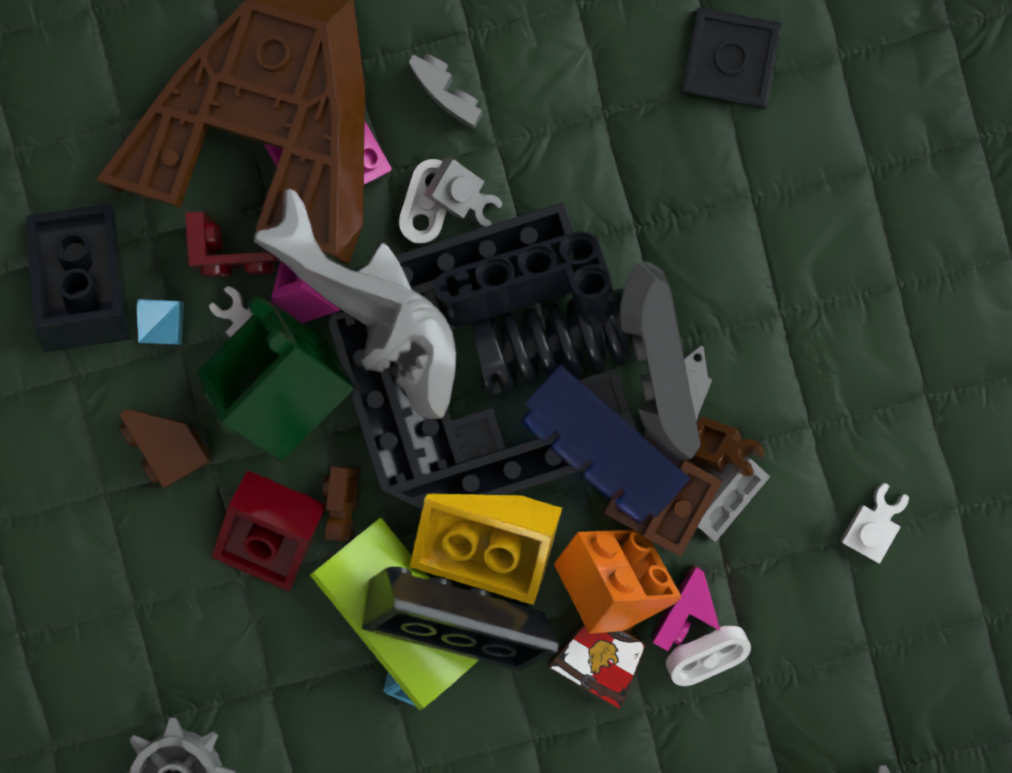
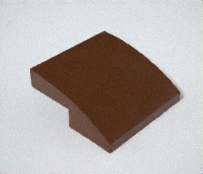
(681, 517)

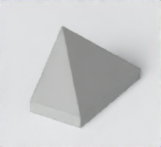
(731, 497)

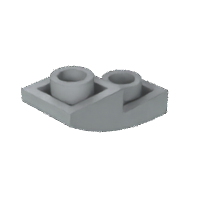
(436, 81)

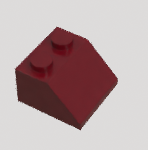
(268, 530)

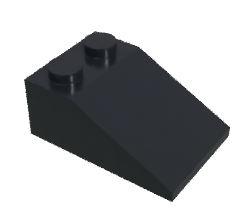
(77, 278)

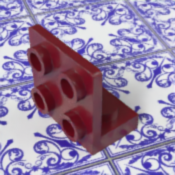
(206, 238)

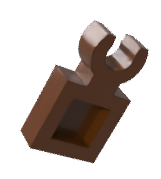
(722, 445)
(341, 493)

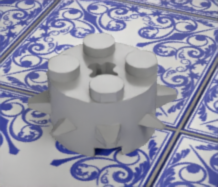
(177, 751)

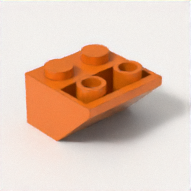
(615, 579)

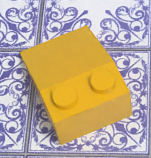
(487, 541)

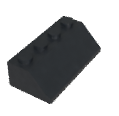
(457, 619)

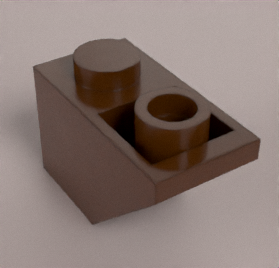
(168, 444)

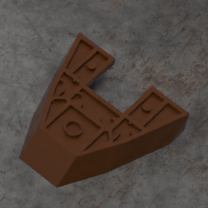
(279, 78)

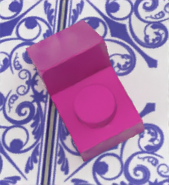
(694, 601)

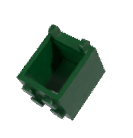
(273, 380)

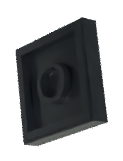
(731, 58)

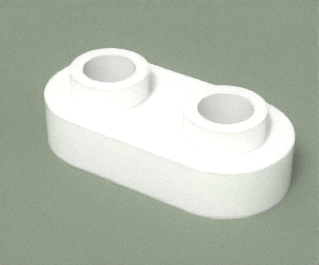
(418, 204)
(708, 655)

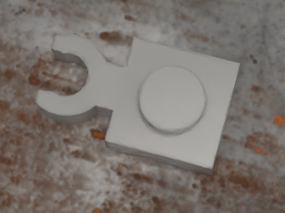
(458, 192)

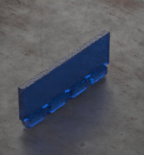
(614, 447)

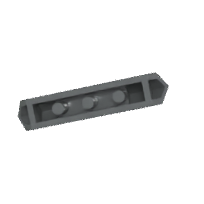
(669, 408)

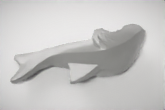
(400, 321)

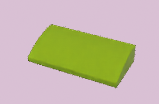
(345, 580)

